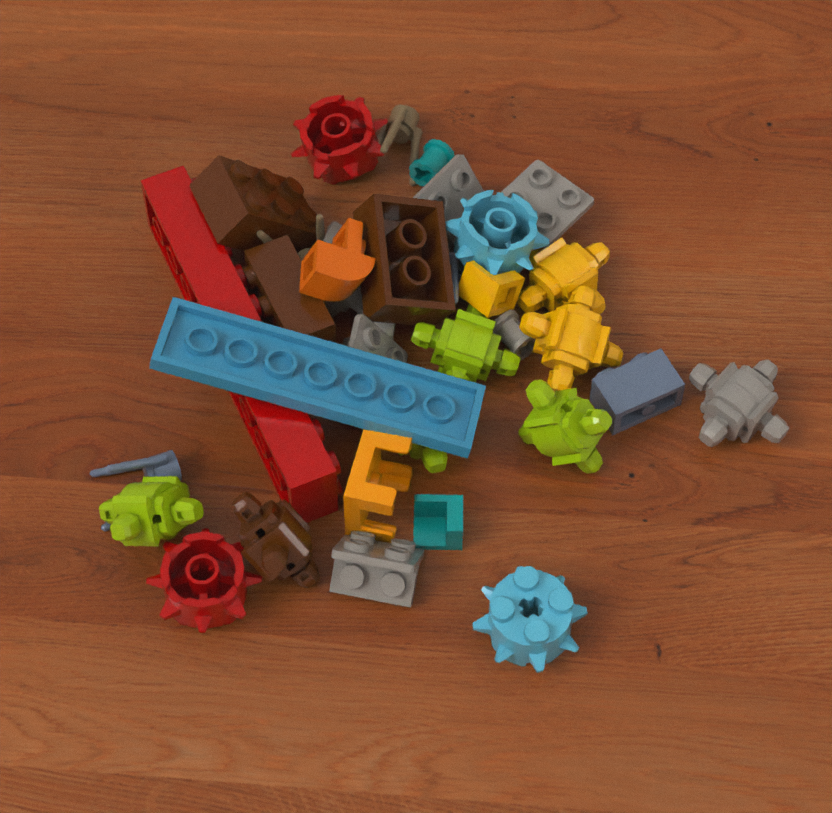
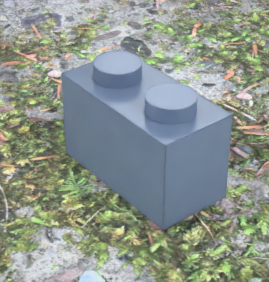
(637, 390)

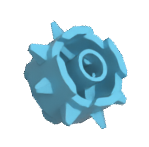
(496, 232)
(530, 618)

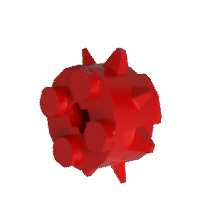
(339, 139)
(203, 581)

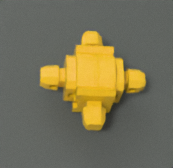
(559, 271)
(571, 339)

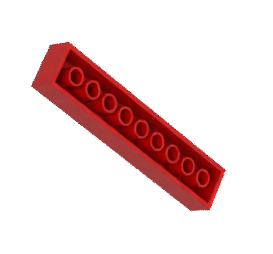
(205, 275)

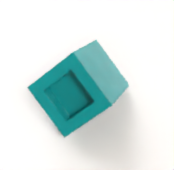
(438, 522)

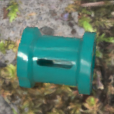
(433, 159)

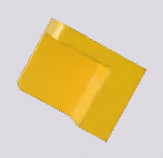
(489, 292)

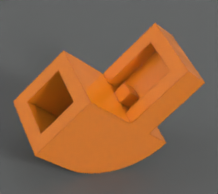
(338, 268)

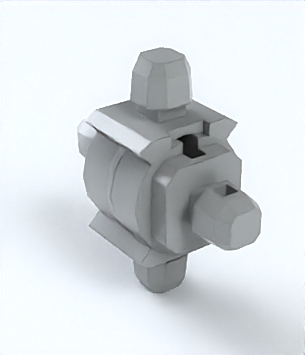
(738, 403)

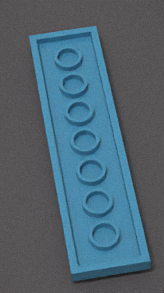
(318, 377)

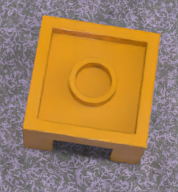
(375, 484)

